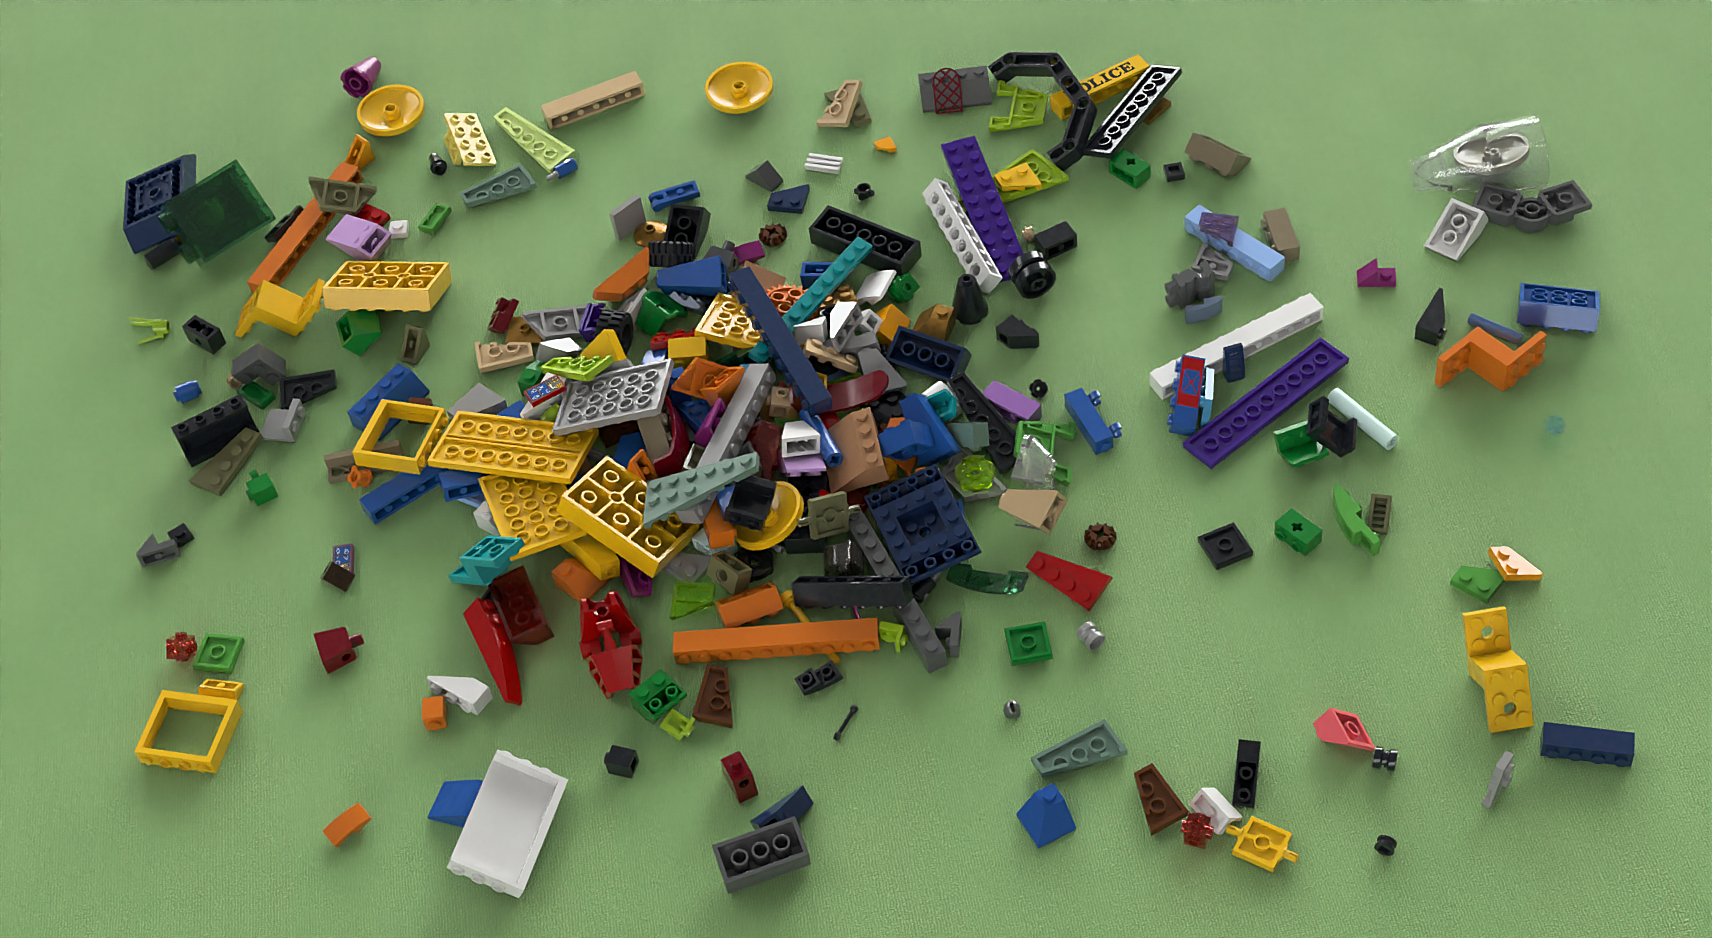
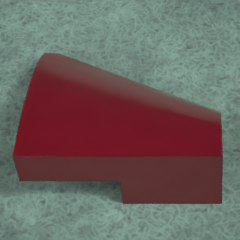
(502, 315)

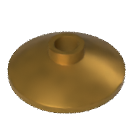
(649, 232)

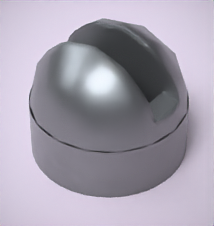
(1007, 710)

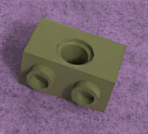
(729, 572)

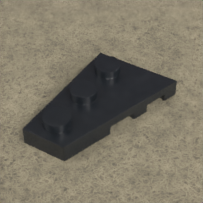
(306, 387)

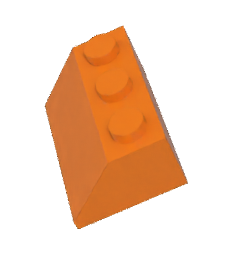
(749, 605)

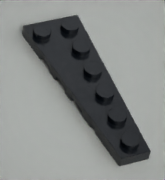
(979, 409)

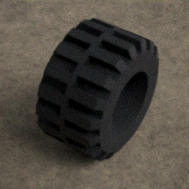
(669, 253)
(620, 322)

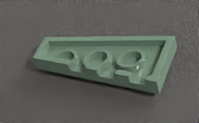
(500, 186)
(1082, 749)

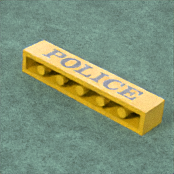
(1103, 84)

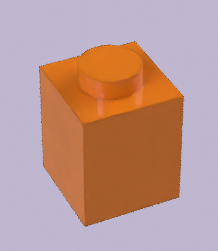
(434, 713)

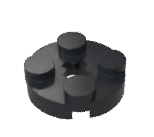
(763, 567)

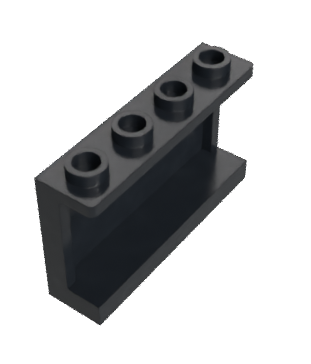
(213, 429)

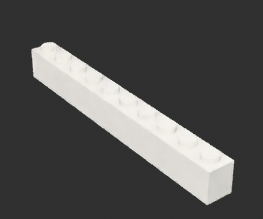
(1253, 336)

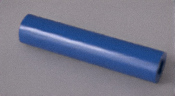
(827, 445)

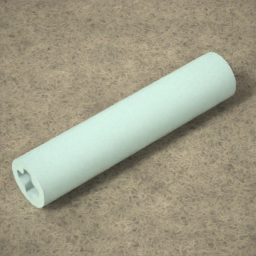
(1365, 420)

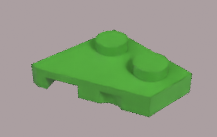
(1478, 582)

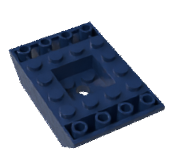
(150, 191)
(919, 505)

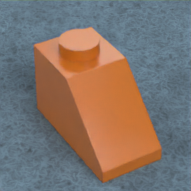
(642, 467)

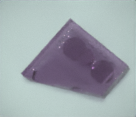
(1219, 226)

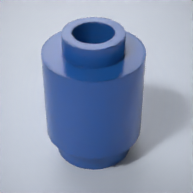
(187, 391)

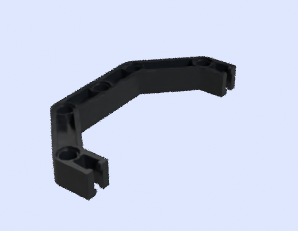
(1084, 110)

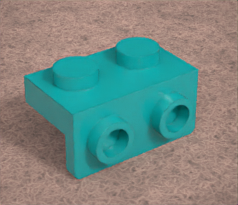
(944, 404)

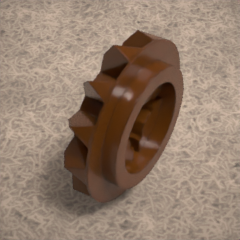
(774, 239)
(1103, 542)

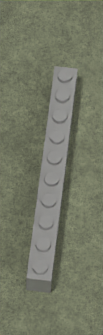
(733, 430)

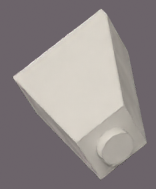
(799, 439)

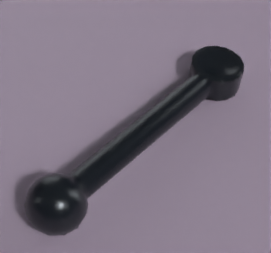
(853, 709)

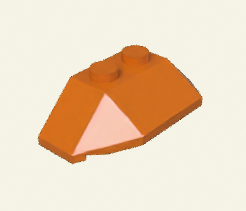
(625, 280)

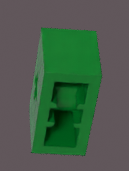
(1129, 168)
(1298, 532)

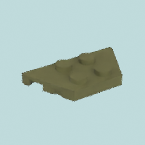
(340, 196)

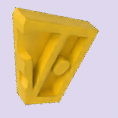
(1017, 178)

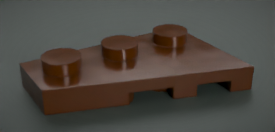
(713, 700)

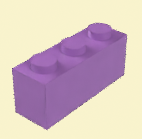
(1011, 404)

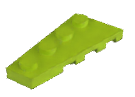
(577, 368)

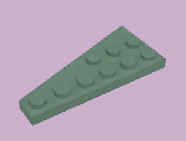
(693, 486)

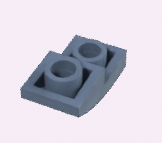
(696, 306)
(1210, 308)

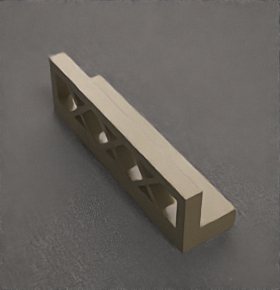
(345, 460)

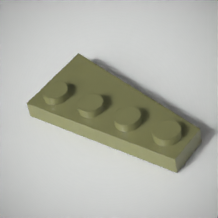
(227, 463)

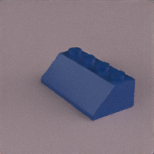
(395, 386)

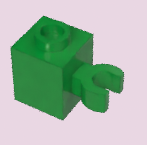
(260, 488)

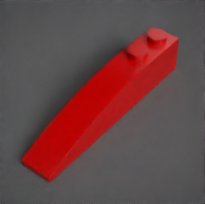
(495, 648)

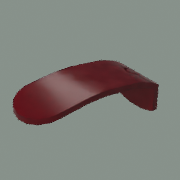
(851, 393)
(674, 460)

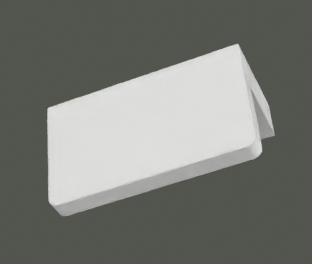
(1214, 805)

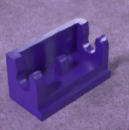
(590, 320)

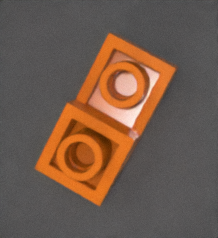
(348, 822)

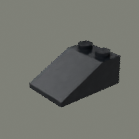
(687, 225)

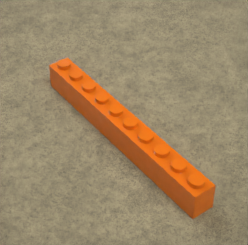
(299, 235)
(776, 640)

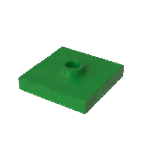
(1028, 643)

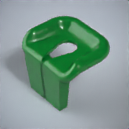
(653, 318)

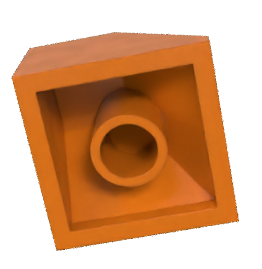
(723, 385)
(577, 579)

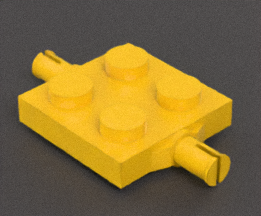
(1262, 843)

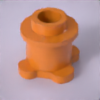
(360, 477)

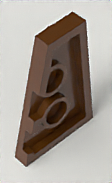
(1158, 799)

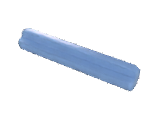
(1495, 328)

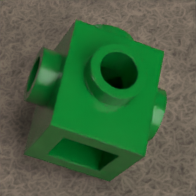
(903, 288)

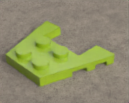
(1026, 110)

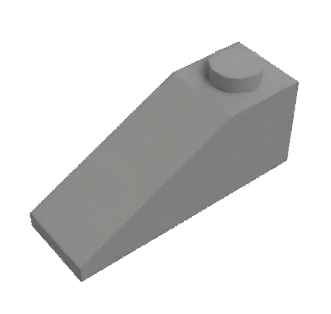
(843, 322)

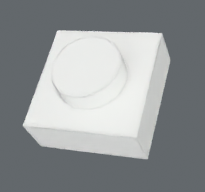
(399, 229)

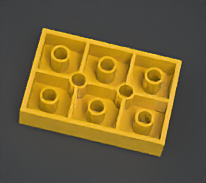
(387, 286)
(611, 509)

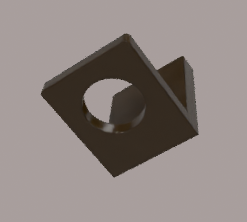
(337, 576)

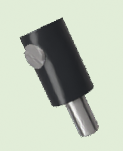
(924, 588)

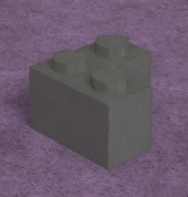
(258, 362)

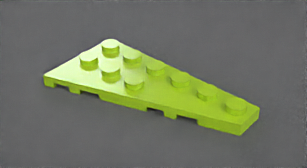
(1045, 171)

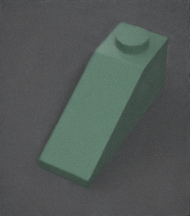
(969, 434)

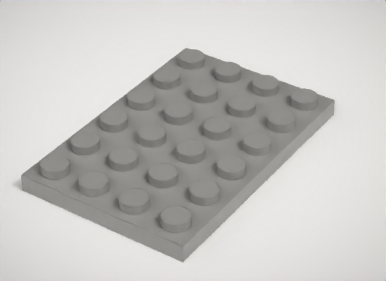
(614, 397)

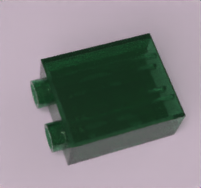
(215, 214)

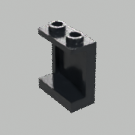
(1329, 429)
(750, 503)

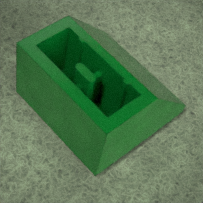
(359, 330)
(656, 696)

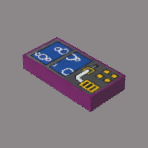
(344, 556)

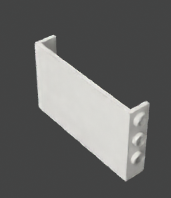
(507, 824)

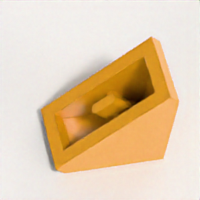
(360, 152)

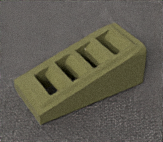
(1382, 500)

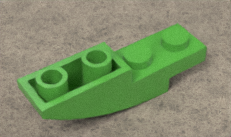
(1349, 519)

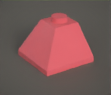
(1343, 729)

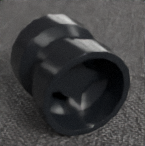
(1386, 758)

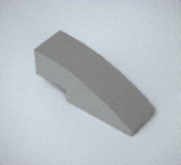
(857, 343)

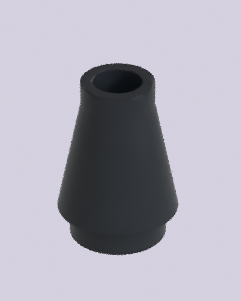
(437, 164)

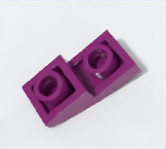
(749, 251)

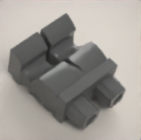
(1190, 286)

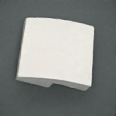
(875, 286)

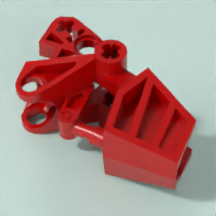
(615, 667)

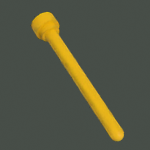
(788, 601)

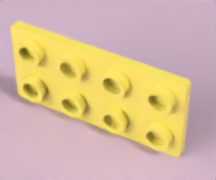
(467, 141)

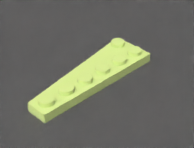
(540, 145)

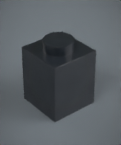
(621, 761)

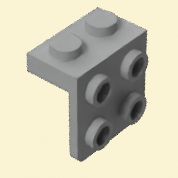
(283, 423)

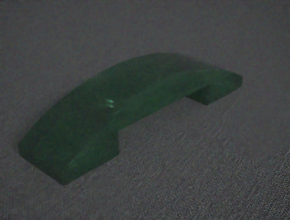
(987, 582)

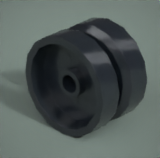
(1032, 274)

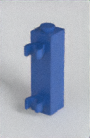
(1089, 421)

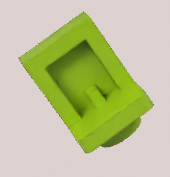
(677, 724)

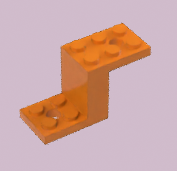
(1490, 359)

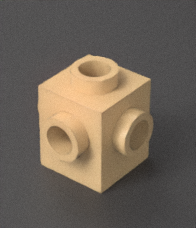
(779, 402)

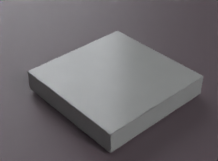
(627, 217)

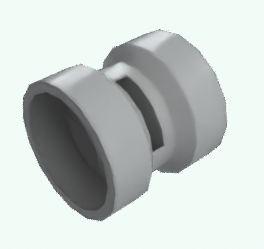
(1092, 637)

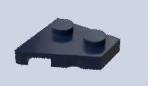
(789, 200)

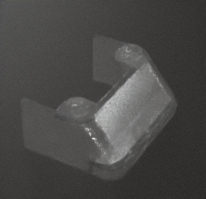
(1034, 467)

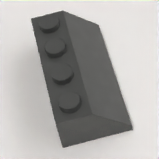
(974, 88)
(761, 854)

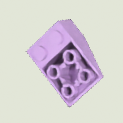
(360, 238)
(808, 464)

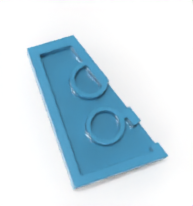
(1206, 396)

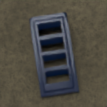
(1233, 365)

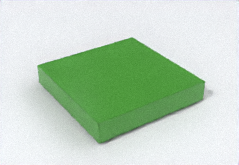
(218, 653)

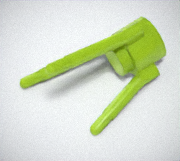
(158, 325)

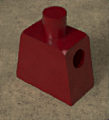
(337, 647)
(735, 770)

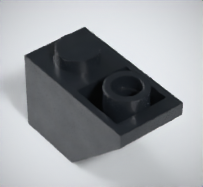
(1017, 334)

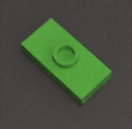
(434, 218)

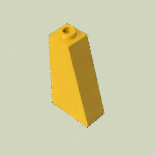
(605, 344)
(594, 556)

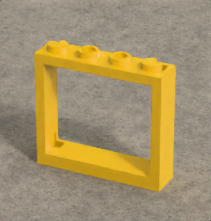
(400, 410)
(191, 702)

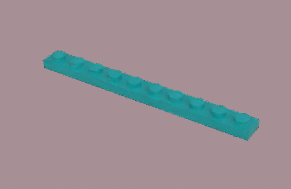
(818, 292)

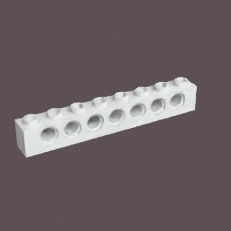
(961, 235)

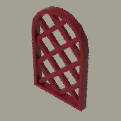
(947, 87)

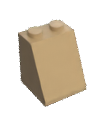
(1034, 507)

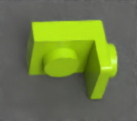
(893, 633)

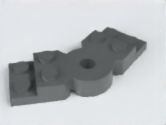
(1552, 206)

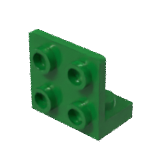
(1297, 446)

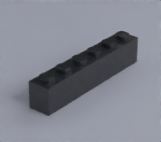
(852, 591)

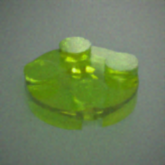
(974, 482)

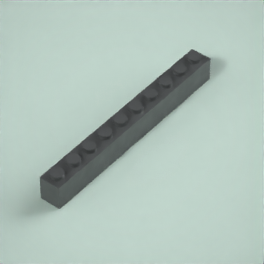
(879, 564)

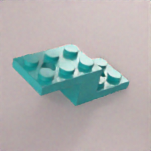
(486, 560)

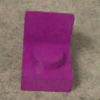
(1373, 276)

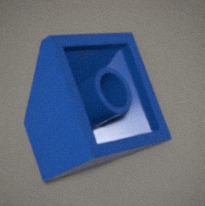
(1046, 816)

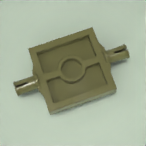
(828, 515)

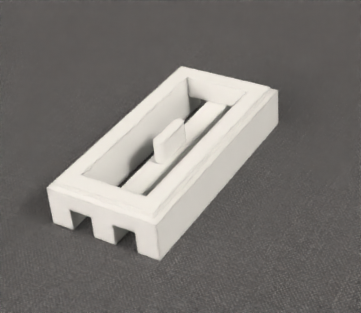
(826, 163)

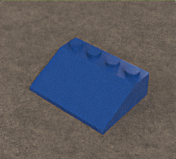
(1558, 307)

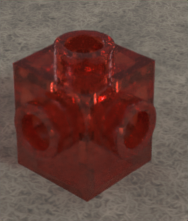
(181, 646)
(1197, 830)

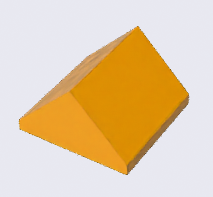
(892, 318)

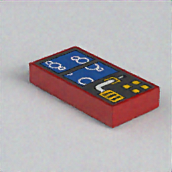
(545, 390)

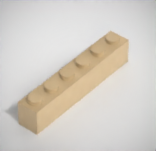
(593, 100)

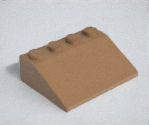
(861, 453)

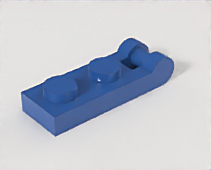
(673, 195)

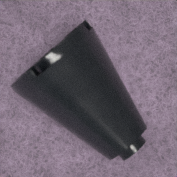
(969, 301)

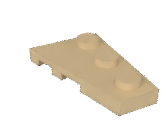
(842, 108)
(824, 354)
(501, 356)

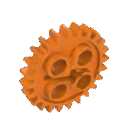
(785, 297)

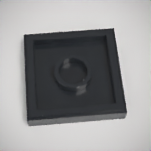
(1225, 546)

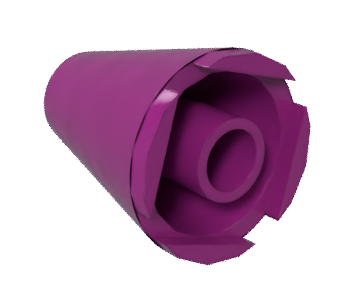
(360, 78)

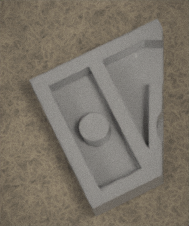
(1221, 266)
(688, 567)

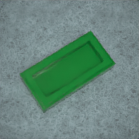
(256, 394)

